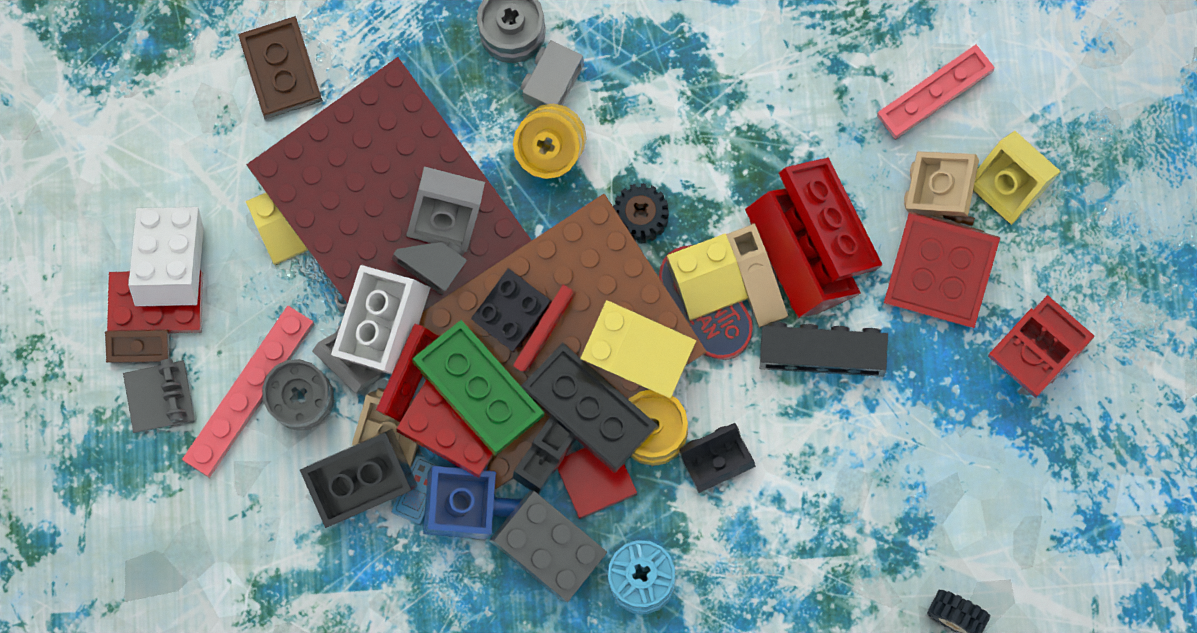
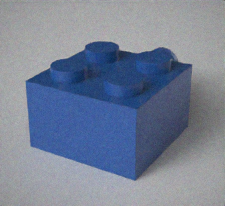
(462, 503)

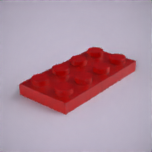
(830, 219)

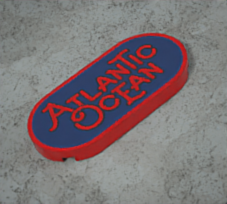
(722, 332)

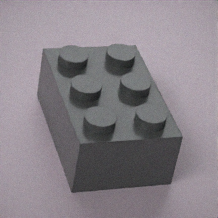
(548, 546)

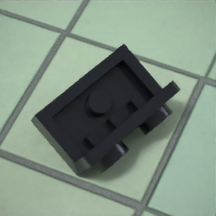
(716, 457)

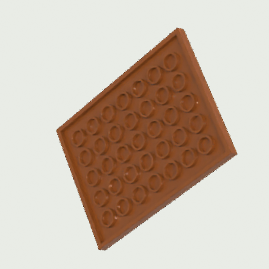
(596, 260)

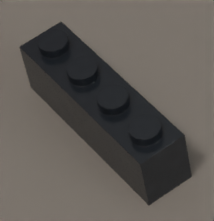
(823, 350)

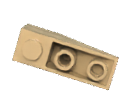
(757, 275)

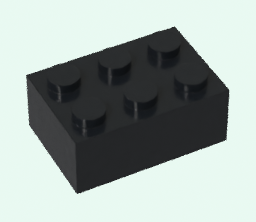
(358, 478)

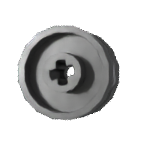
(515, 41)

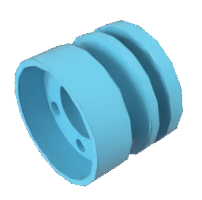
(634, 594)

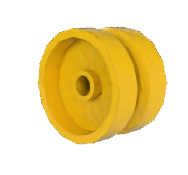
(546, 158)
(672, 433)

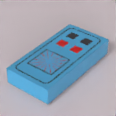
(412, 504)

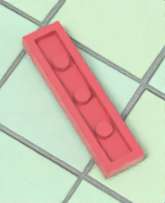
(935, 91)

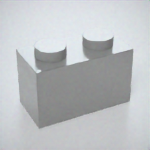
(553, 76)

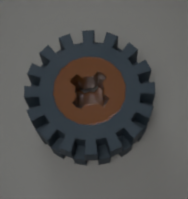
(642, 223)

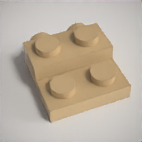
(941, 184)
(373, 423)

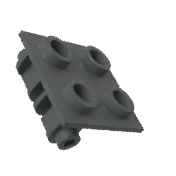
(158, 396)

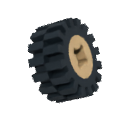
(958, 613)

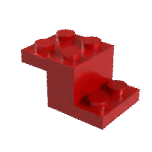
(1041, 346)

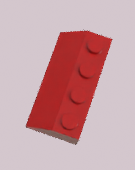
(795, 256)

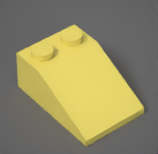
(638, 349)

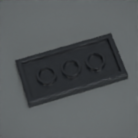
(589, 407)

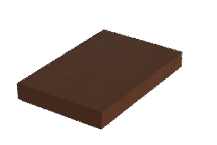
(280, 67)

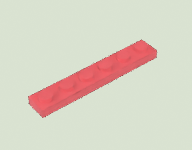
(246, 392)

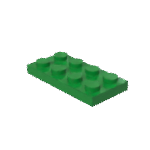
(478, 387)

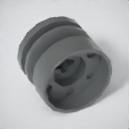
(280, 392)

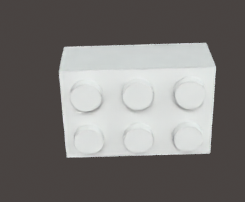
(166, 256)
(379, 319)

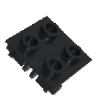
(511, 310)

